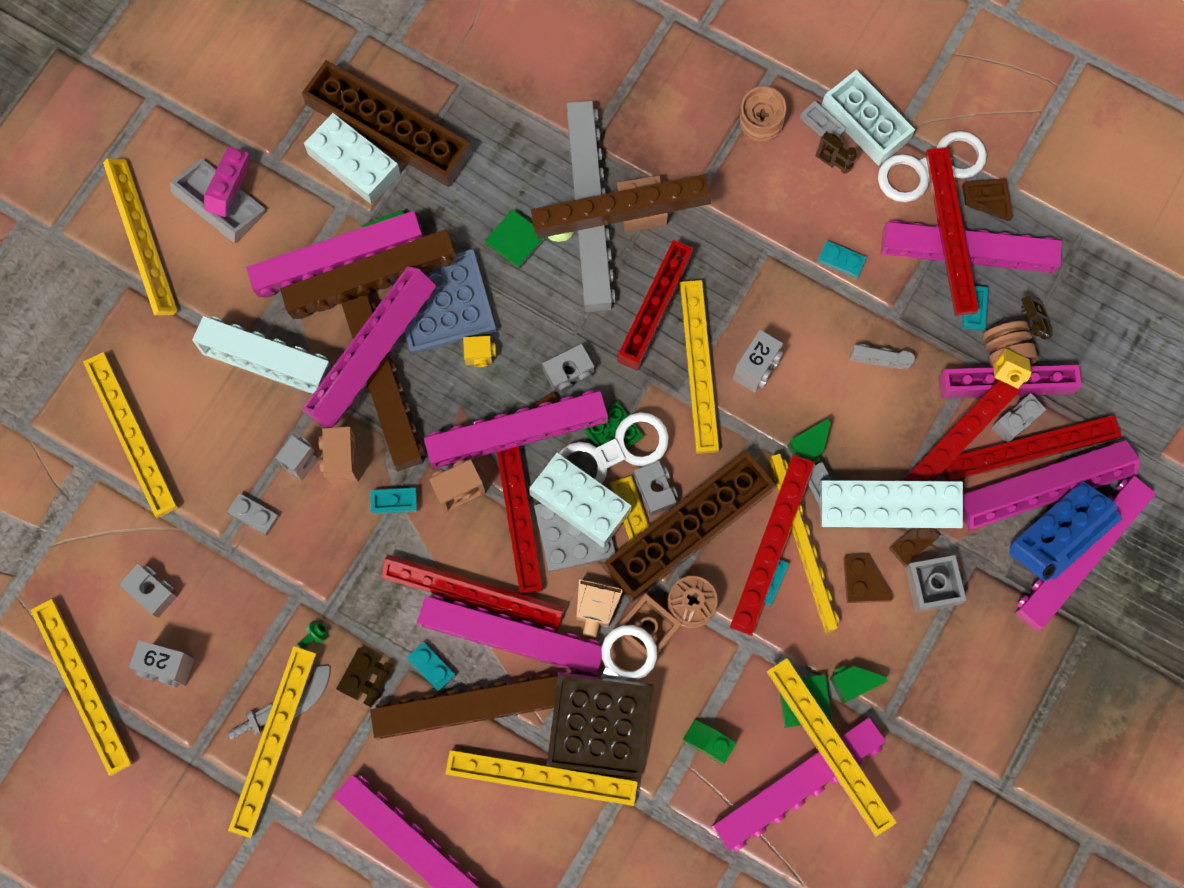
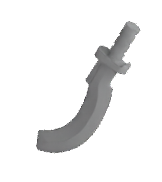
(308, 699)

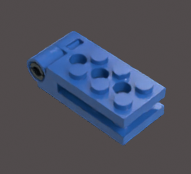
(1065, 532)

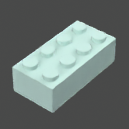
(868, 117)
(352, 158)
(580, 500)

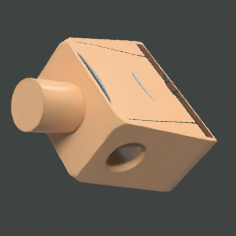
(596, 605)

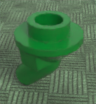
(316, 631)

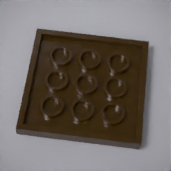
(599, 725)

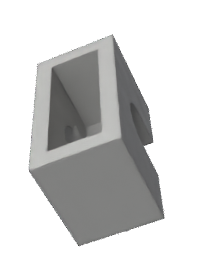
(575, 358)
(1011, 423)
(297, 457)
(655, 501)
(136, 584)

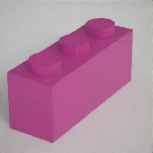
(226, 181)

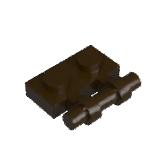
(833, 154)
(1036, 312)
(358, 674)

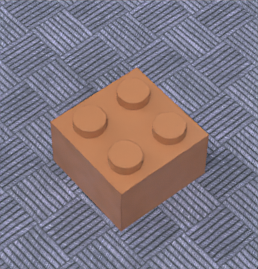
(646, 222)
(339, 455)
(457, 485)
(654, 620)

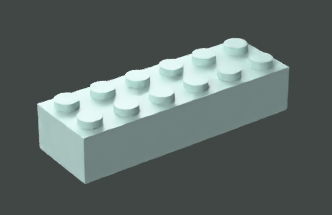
(261, 355)
(891, 504)

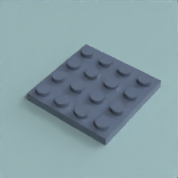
(454, 309)

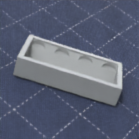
(190, 189)

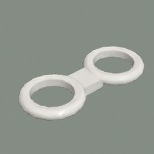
(922, 168)
(615, 450)
(612, 670)

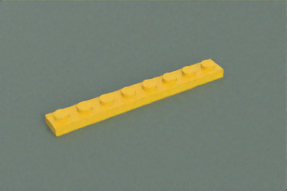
(140, 237)
(699, 367)
(130, 435)
(807, 554)
(81, 687)
(272, 742)
(831, 747)
(541, 778)

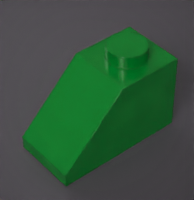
(811, 443)
(854, 682)
(709, 742)

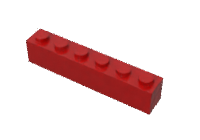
(655, 305)

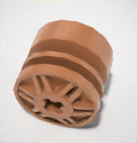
(764, 103)
(1012, 337)
(692, 616)

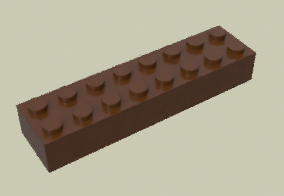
(388, 123)
(689, 526)

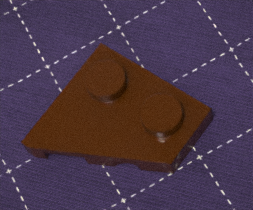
(989, 197)
(863, 581)

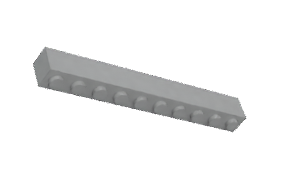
(586, 182)

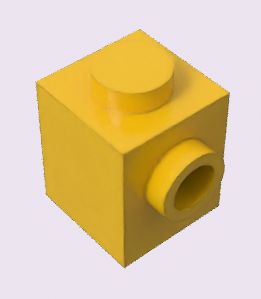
(478, 350)
(1012, 368)

